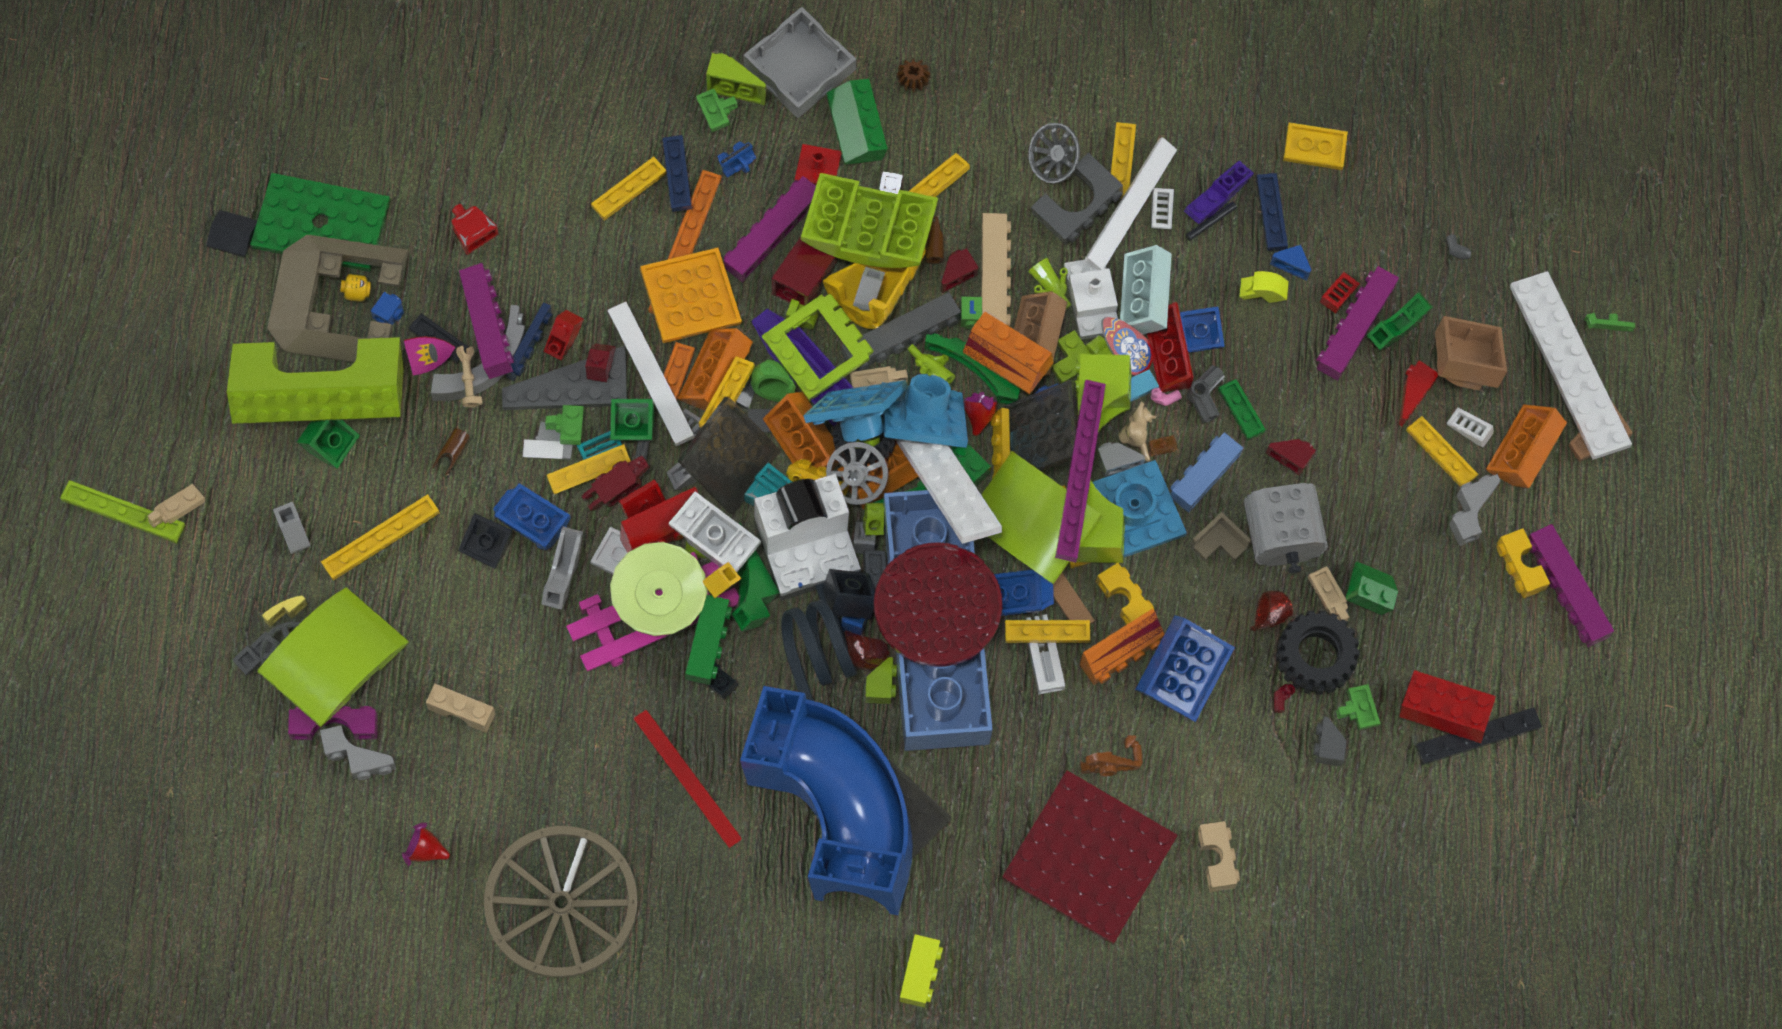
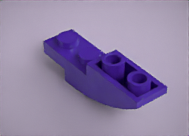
(1219, 193)

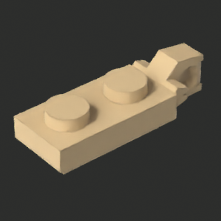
(877, 376)
(176, 506)
(1329, 593)

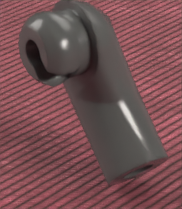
(1457, 250)

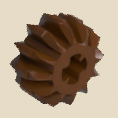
(913, 75)

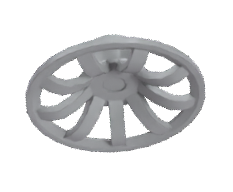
(856, 472)

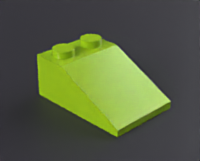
(733, 79)

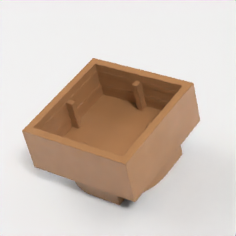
(1470, 353)

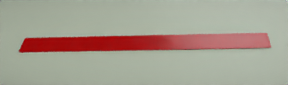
(687, 778)

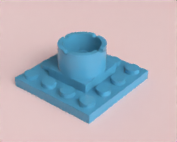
(857, 409)
(927, 413)
(1147, 507)

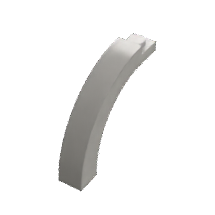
(450, 386)

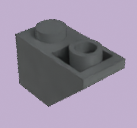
(1330, 744)

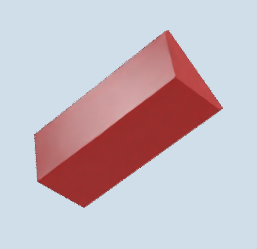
(1171, 354)

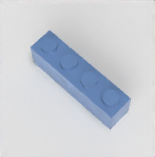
(1205, 472)

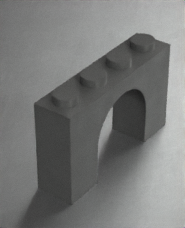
(1067, 224)

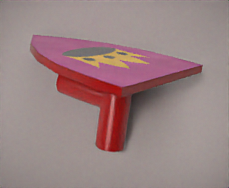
(427, 353)

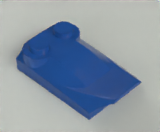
(531, 516)
(1024, 592)

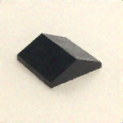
(231, 233)
(485, 540)

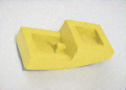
(290, 607)

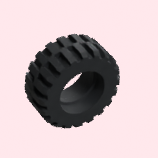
(1327, 628)

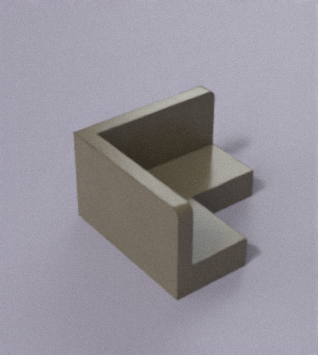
(1221, 534)

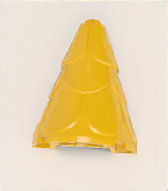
(844, 287)

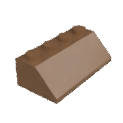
(1041, 319)

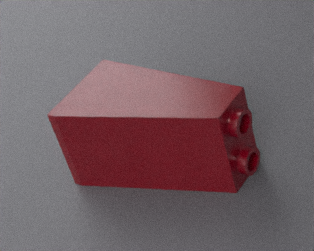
(802, 273)

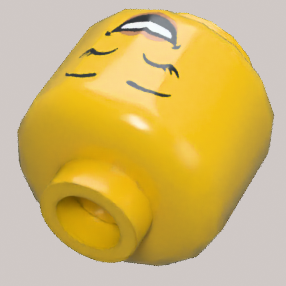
(355, 287)

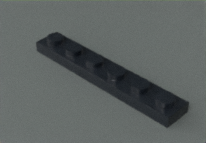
(1496, 731)

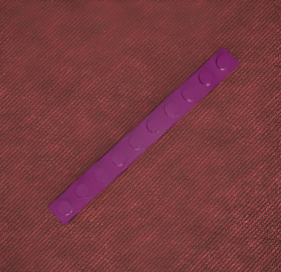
(1080, 471)

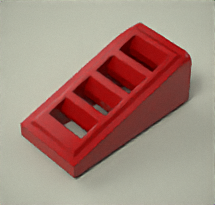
(1332, 304)

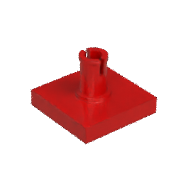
(817, 160)
(642, 499)

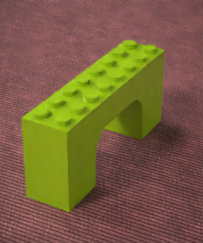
(364, 390)

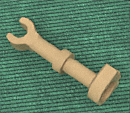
(467, 377)

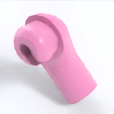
(1165, 399)

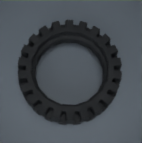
(884, 447)

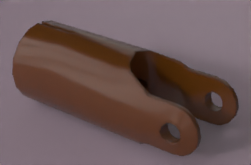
(935, 244)
(453, 447)

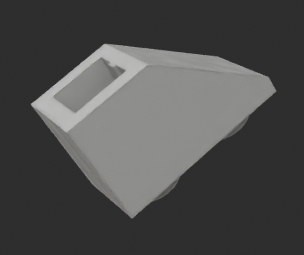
(868, 288)
(291, 527)

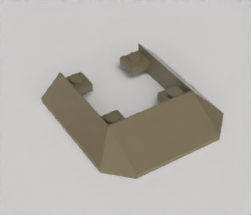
(291, 314)

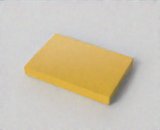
(1315, 146)

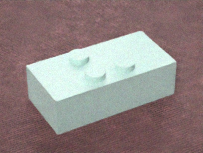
(1146, 289)

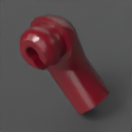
(1282, 695)

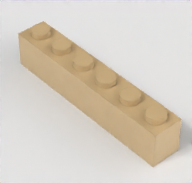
(995, 266)

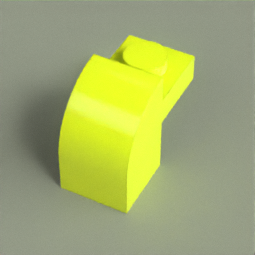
(1265, 285)

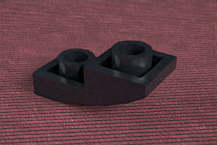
(723, 684)

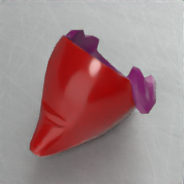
(979, 410)
(424, 846)

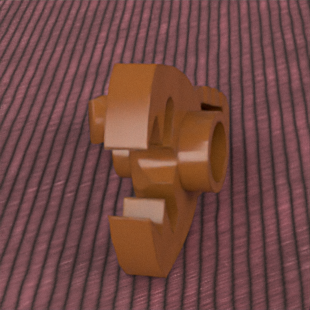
(1110, 764)

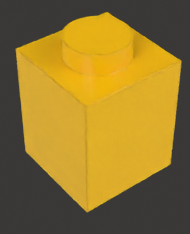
(721, 579)

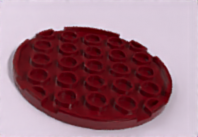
(937, 604)

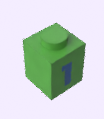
(970, 311)

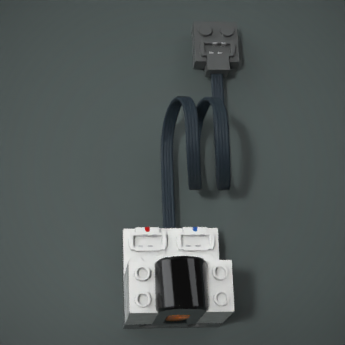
(802, 539)

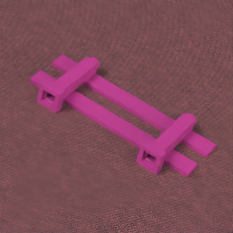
(612, 649)

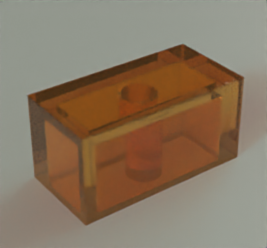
(1162, 446)

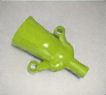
(1048, 279)
(932, 364)

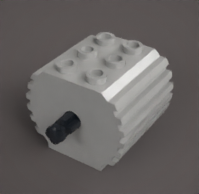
(1285, 525)

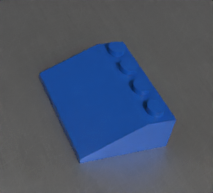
(1185, 668)

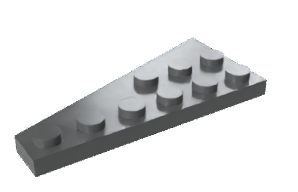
(568, 387)

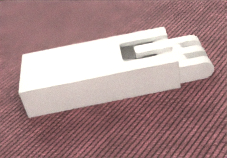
(1046, 666)

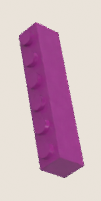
(770, 230)
(486, 321)
(1357, 323)
(1570, 586)

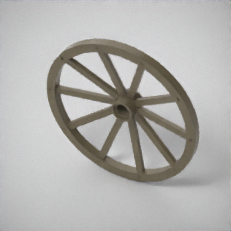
(506, 859)

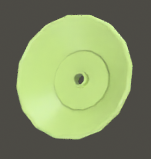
(653, 569)

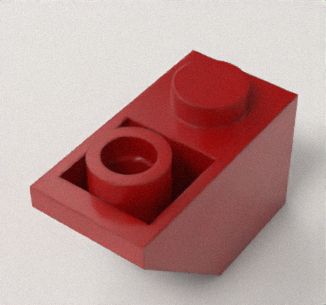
(563, 334)

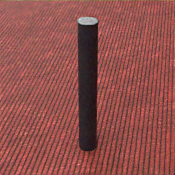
(1211, 221)

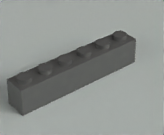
(908, 329)

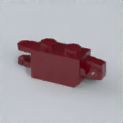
(616, 483)

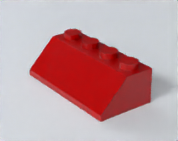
(653, 523)

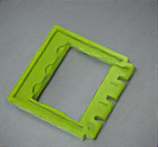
(795, 363)

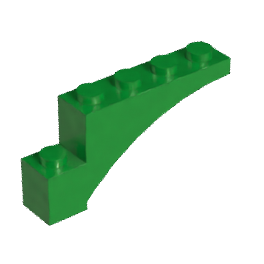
(953, 348)
(755, 591)

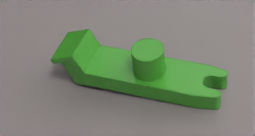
(1611, 324)

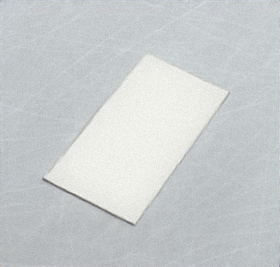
(543, 449)

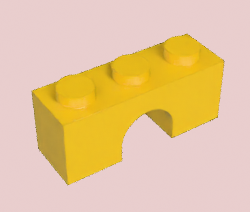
(1527, 580)
(1117, 581)

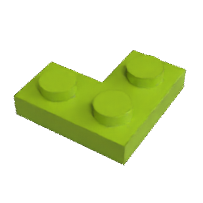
(1072, 348)

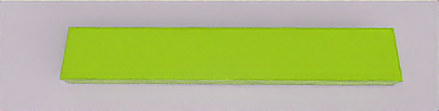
(119, 511)

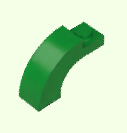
(1401, 323)

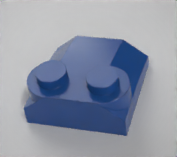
(1202, 329)

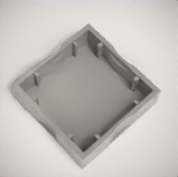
(799, 62)

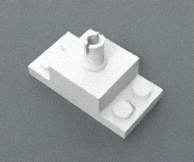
(1091, 297)
(714, 533)

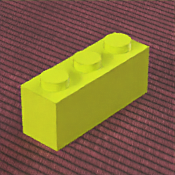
(920, 971)

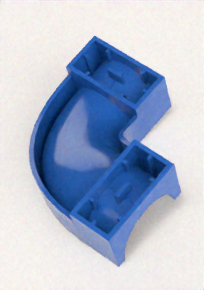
(848, 786)

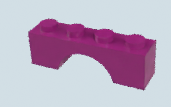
(360, 721)

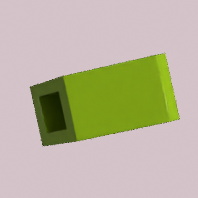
(879, 683)

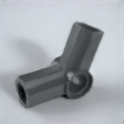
(1204, 403)

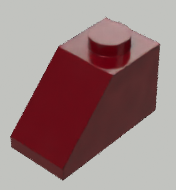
(958, 270)
(599, 362)
(1292, 454)

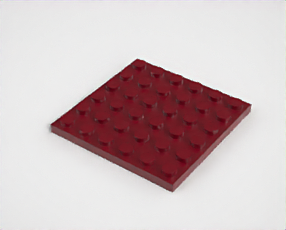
(1089, 857)

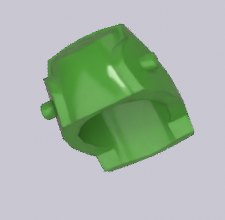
(771, 381)

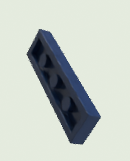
(677, 173)
(1271, 211)
(526, 346)

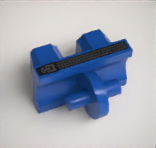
(738, 160)

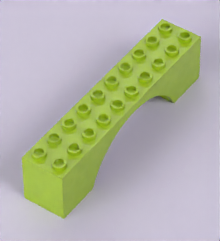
(1106, 539)

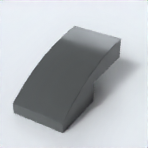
(249, 658)

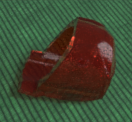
(1272, 610)
(865, 651)

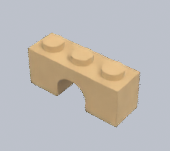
(448, 702)
(1216, 838)

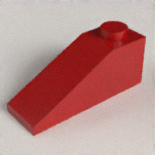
(1416, 386)

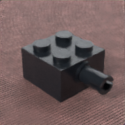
(849, 593)

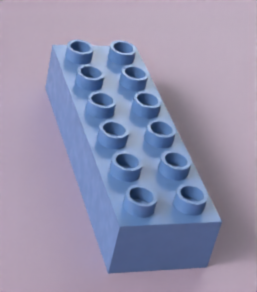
(937, 703)

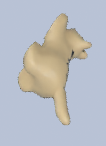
(1135, 431)

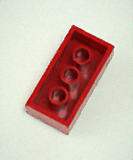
(1447, 706)

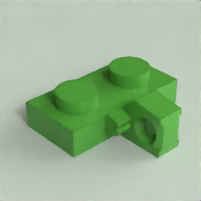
(716, 109)
(568, 424)
(1360, 708)

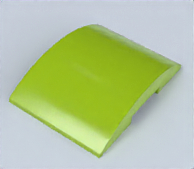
(868, 223)
(1030, 515)
(331, 655)

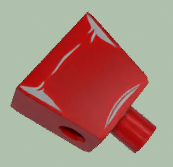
(472, 227)

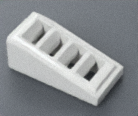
(1159, 192)
(1467, 432)

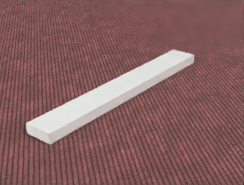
(1130, 204)
(651, 374)

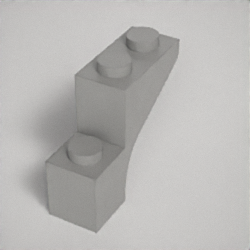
(1472, 498)
(563, 568)
(361, 761)

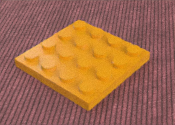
(690, 295)

